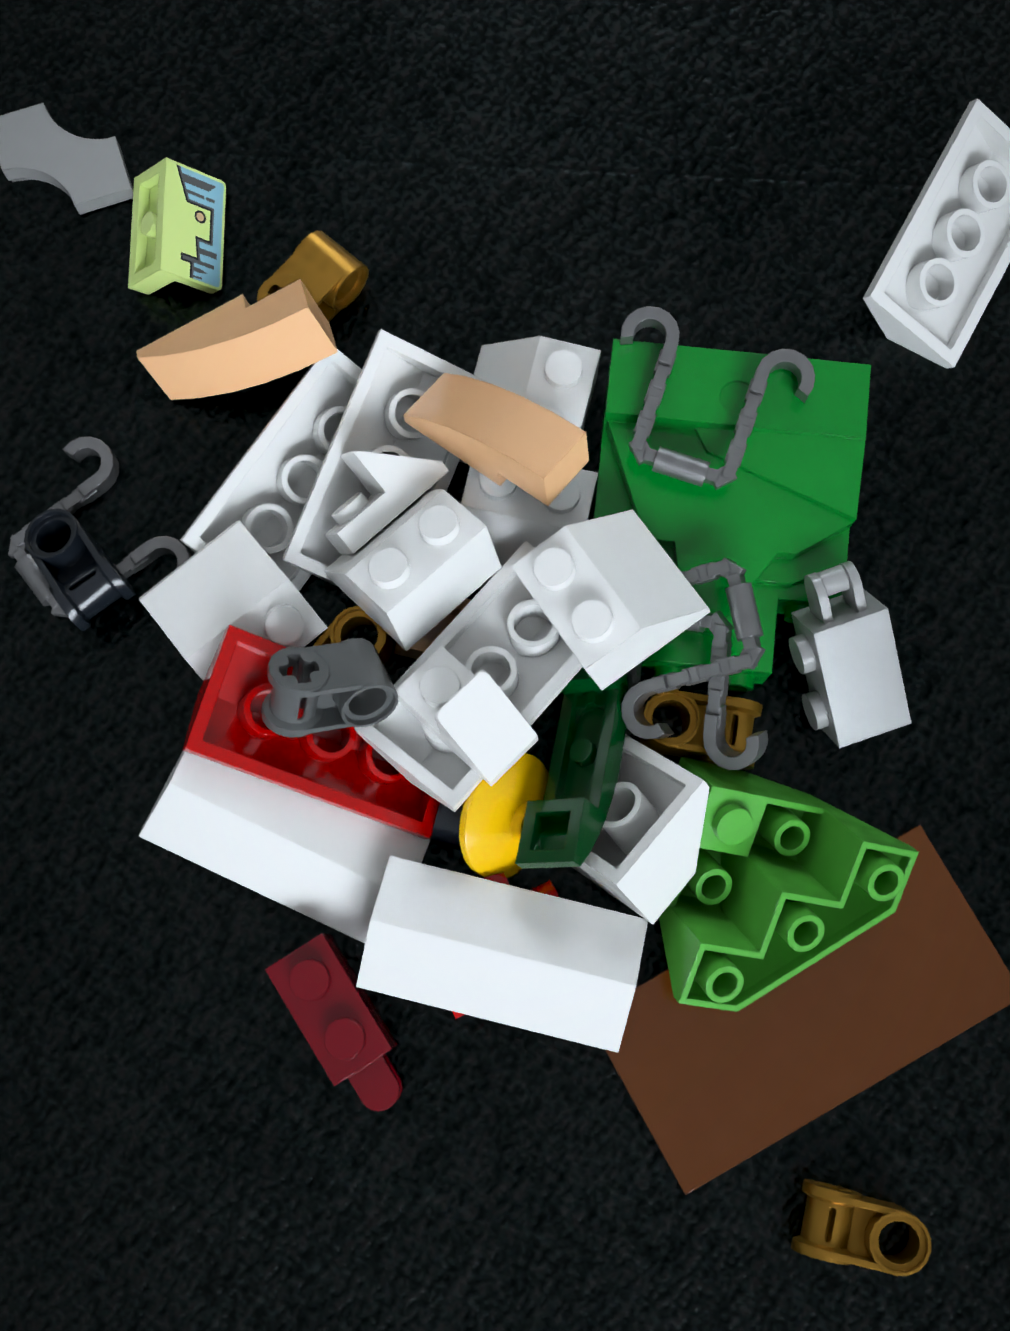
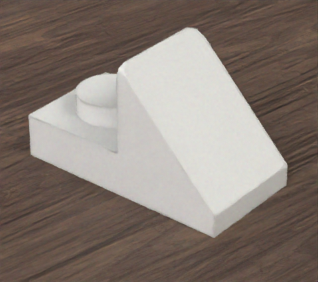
(393, 487)
(467, 714)

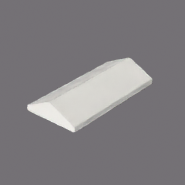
(949, 245)
(372, 422)
(281, 465)
(494, 633)
(278, 842)
(503, 953)

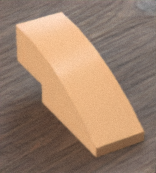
(240, 345)
(501, 434)

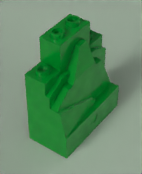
(790, 494)

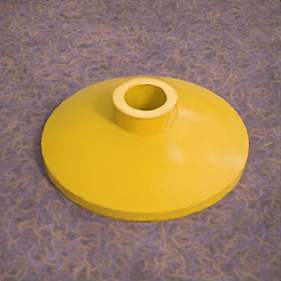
(495, 817)

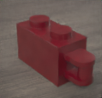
(338, 1020)

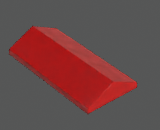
(323, 765)

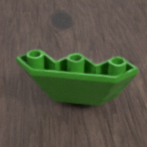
(773, 889)

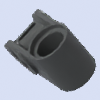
(333, 683)

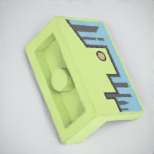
(177, 229)

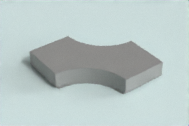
(83, 168)

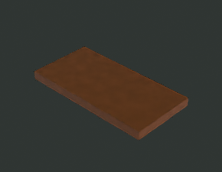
(739, 1081)

